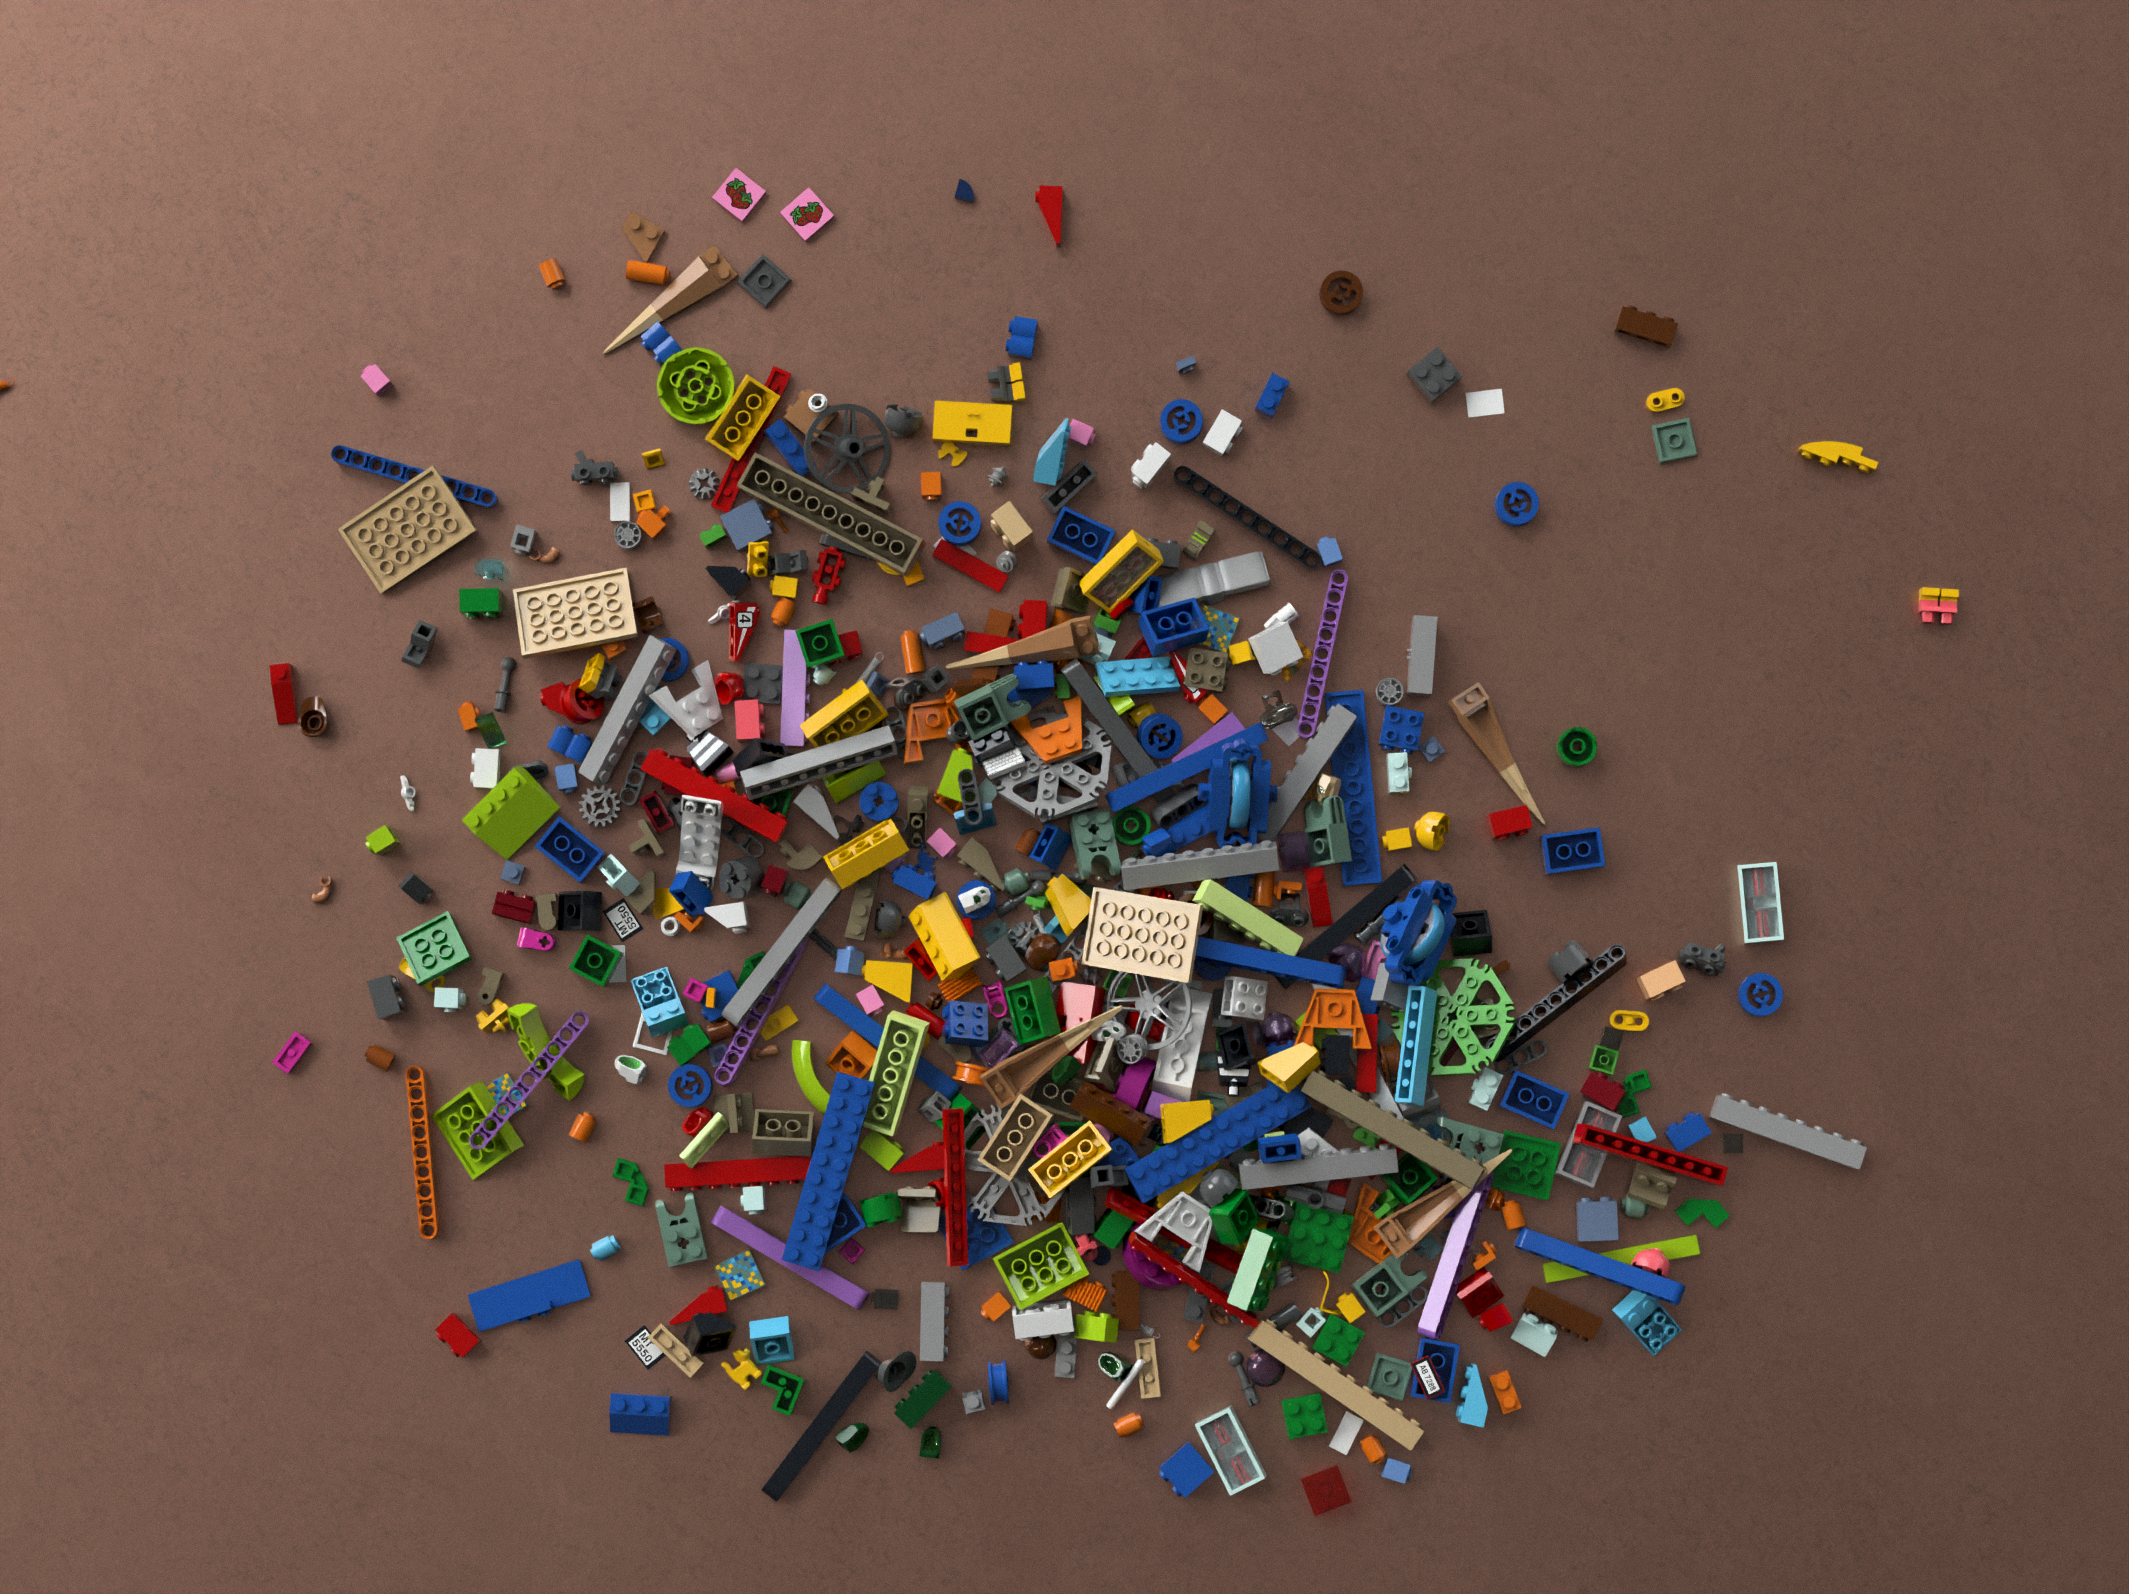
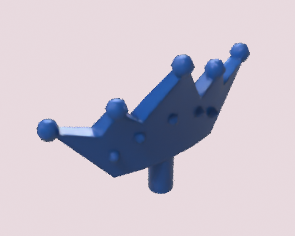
(925, 862)

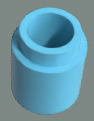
(605, 1248)

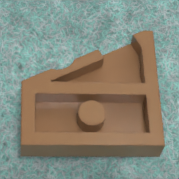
(643, 235)

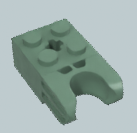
(994, 705)
(1327, 832)
(1094, 847)
(1467, 1136)
(683, 1226)
(1394, 1284)

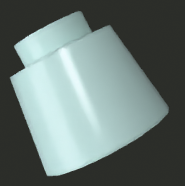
(823, 675)

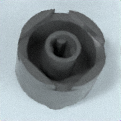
(741, 877)
(1569, 960)

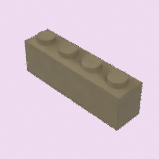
(862, 906)

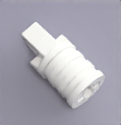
(1286, 614)

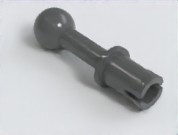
(508, 665)
(1047, 875)
(1037, 888)
(1236, 1360)

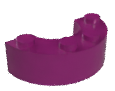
(1135, 1082)
(1146, 1272)

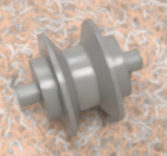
(997, 476)
(1006, 561)
(1091, 976)

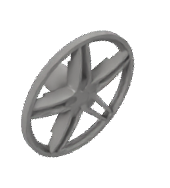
(1152, 1006)

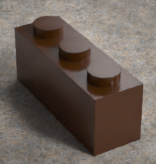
(1646, 326)
(1126, 1300)

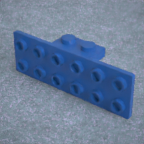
(529, 1295)

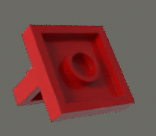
(1478, 1292)

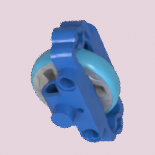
(1237, 795)
(1417, 932)

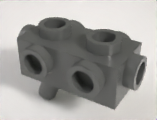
(588, 471)
(1703, 958)

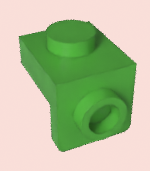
(1038, 902)
(1388, 1203)

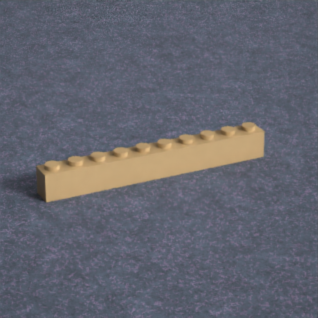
(1335, 1384)

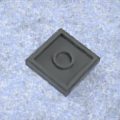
(764, 281)

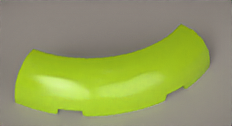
(533, 1039)
(806, 1076)

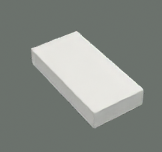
(620, 502)
(1346, 1433)

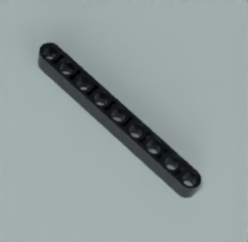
(1242, 509)
(1355, 917)
(1561, 994)
(821, 1426)

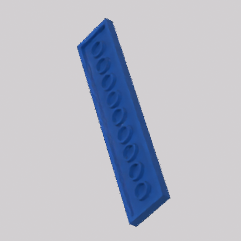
(1353, 767)
(1214, 1140)
(828, 1171)

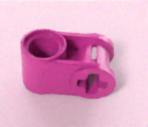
(533, 939)
(995, 998)
(1050, 1139)

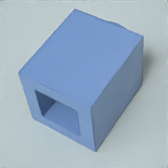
(1329, 551)
(567, 778)
(849, 961)
(1396, 1470)

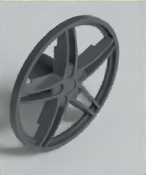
(846, 447)

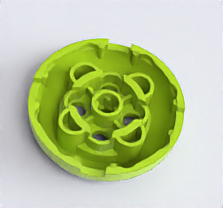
(674, 379)

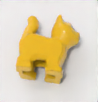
(745, 1369)

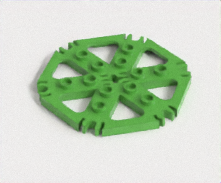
(1467, 1015)

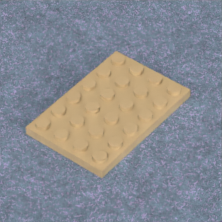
(407, 529)
(575, 613)
(1142, 934)

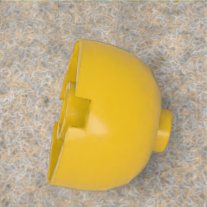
(1431, 830)

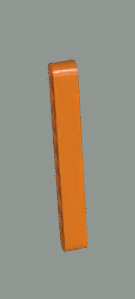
(419, 1162)

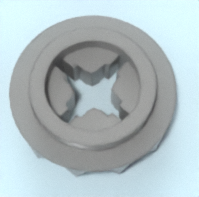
(713, 481)
(1018, 931)

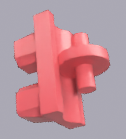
(1086, 1246)

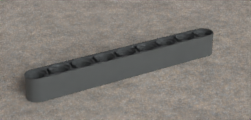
(1112, 724)

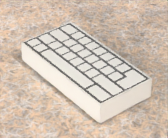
(1004, 763)

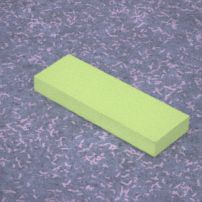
(704, 1140)

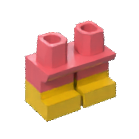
(1938, 601)

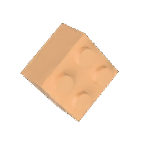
(1661, 979)

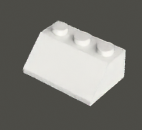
(732, 916)
(1043, 1319)

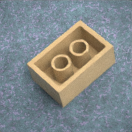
(1011, 526)

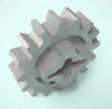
(595, 814)

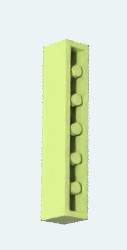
(1247, 919)

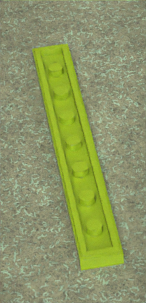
(1671, 1249)

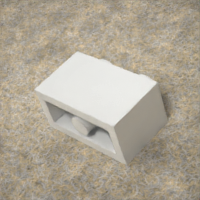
(1222, 433)
(486, 768)

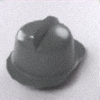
(896, 1371)

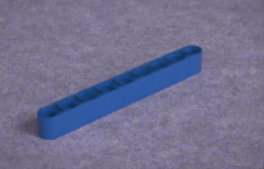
(406, 472)
(1179, 769)
(1270, 963)
(873, 1032)
(1600, 1266)

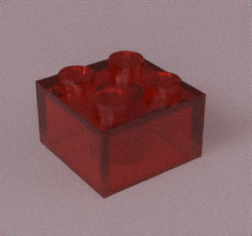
(1325, 1489)

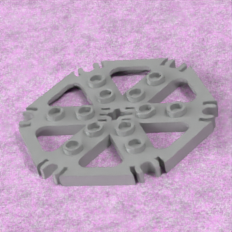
(1062, 770)
(997, 1184)

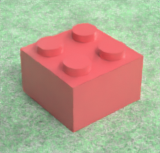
(748, 720)

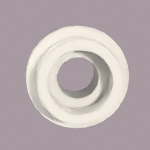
(815, 398)
(664, 924)

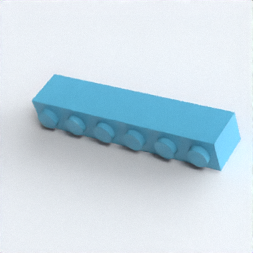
(1416, 1046)

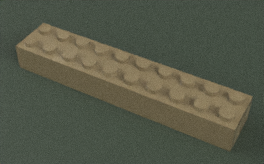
(831, 514)
(1392, 1130)

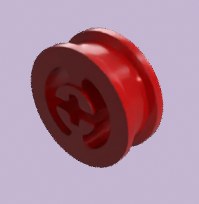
(578, 705)

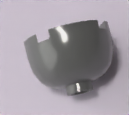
(902, 420)
(888, 920)
(1216, 1185)

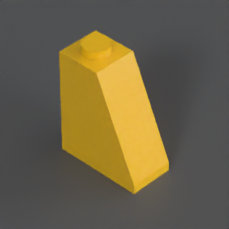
(1068, 903)
(890, 977)
(1290, 1066)
(1183, 1118)

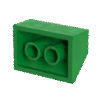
(1032, 1010)

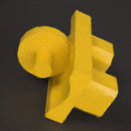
(757, 558)
(496, 1020)

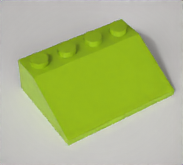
(511, 812)
(462, 1117)
(1041, 1265)

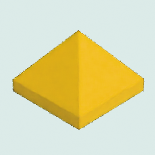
(653, 458)

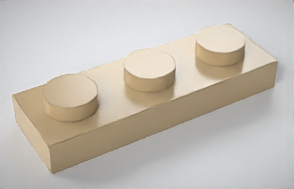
(675, 1350)
(1149, 1372)

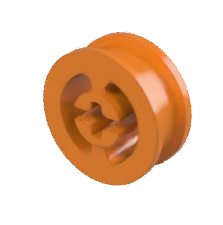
(969, 1073)

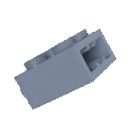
(747, 524)
(942, 631)
(1597, 1219)

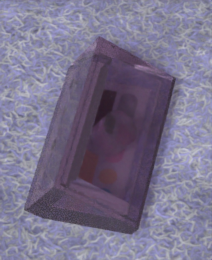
(998, 1048)

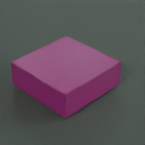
(695, 990)
(851, 1250)

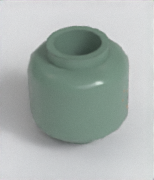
(1016, 882)
(796, 894)
(1634, 1208)

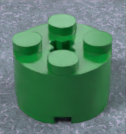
(1587, 746)
(1122, 819)
(881, 1208)

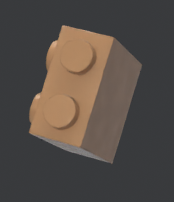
(801, 416)

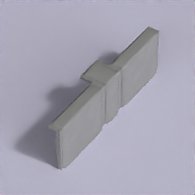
(1215, 580)

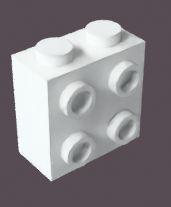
(1147, 469)
(1275, 648)
(1244, 998)

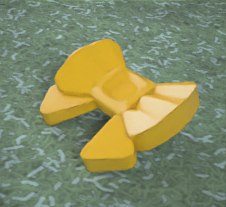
(958, 455)

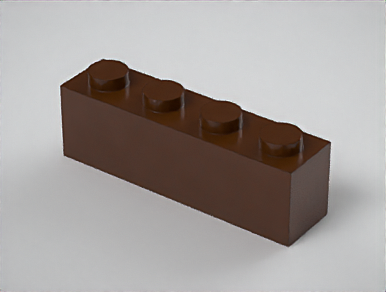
(1110, 1113)
(1561, 1312)

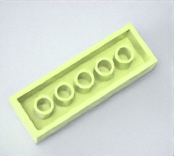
(894, 1071)

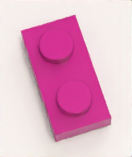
(291, 1052)

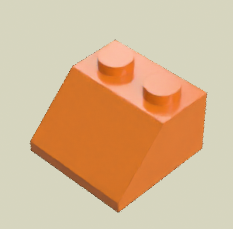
(852, 1056)

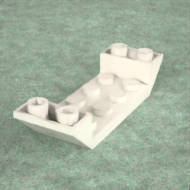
(700, 838)
(1179, 1060)

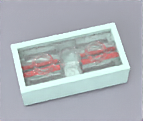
(1760, 902)
(1230, 1450)

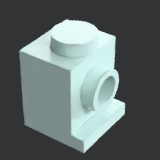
(1310, 1329)

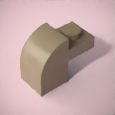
(802, 860)

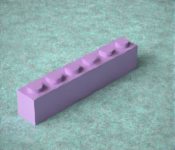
(794, 693)

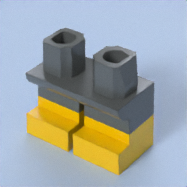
(1010, 381)
(599, 677)

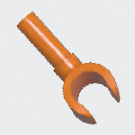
(773, 514)
(1193, 1344)

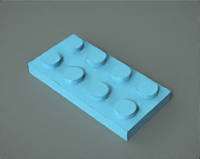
(1137, 676)

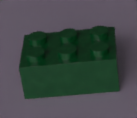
(922, 1398)

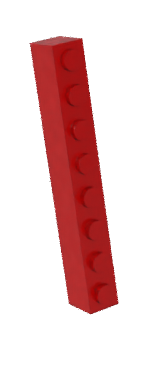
(734, 806)
(1650, 1154)
(736, 1172)

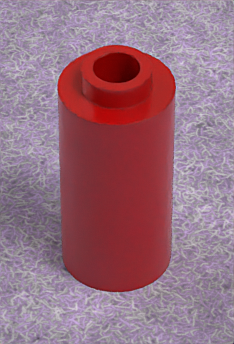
(936, 1023)

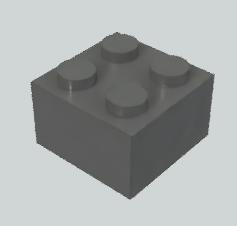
(1434, 375)
(1006, 959)
(387, 997)

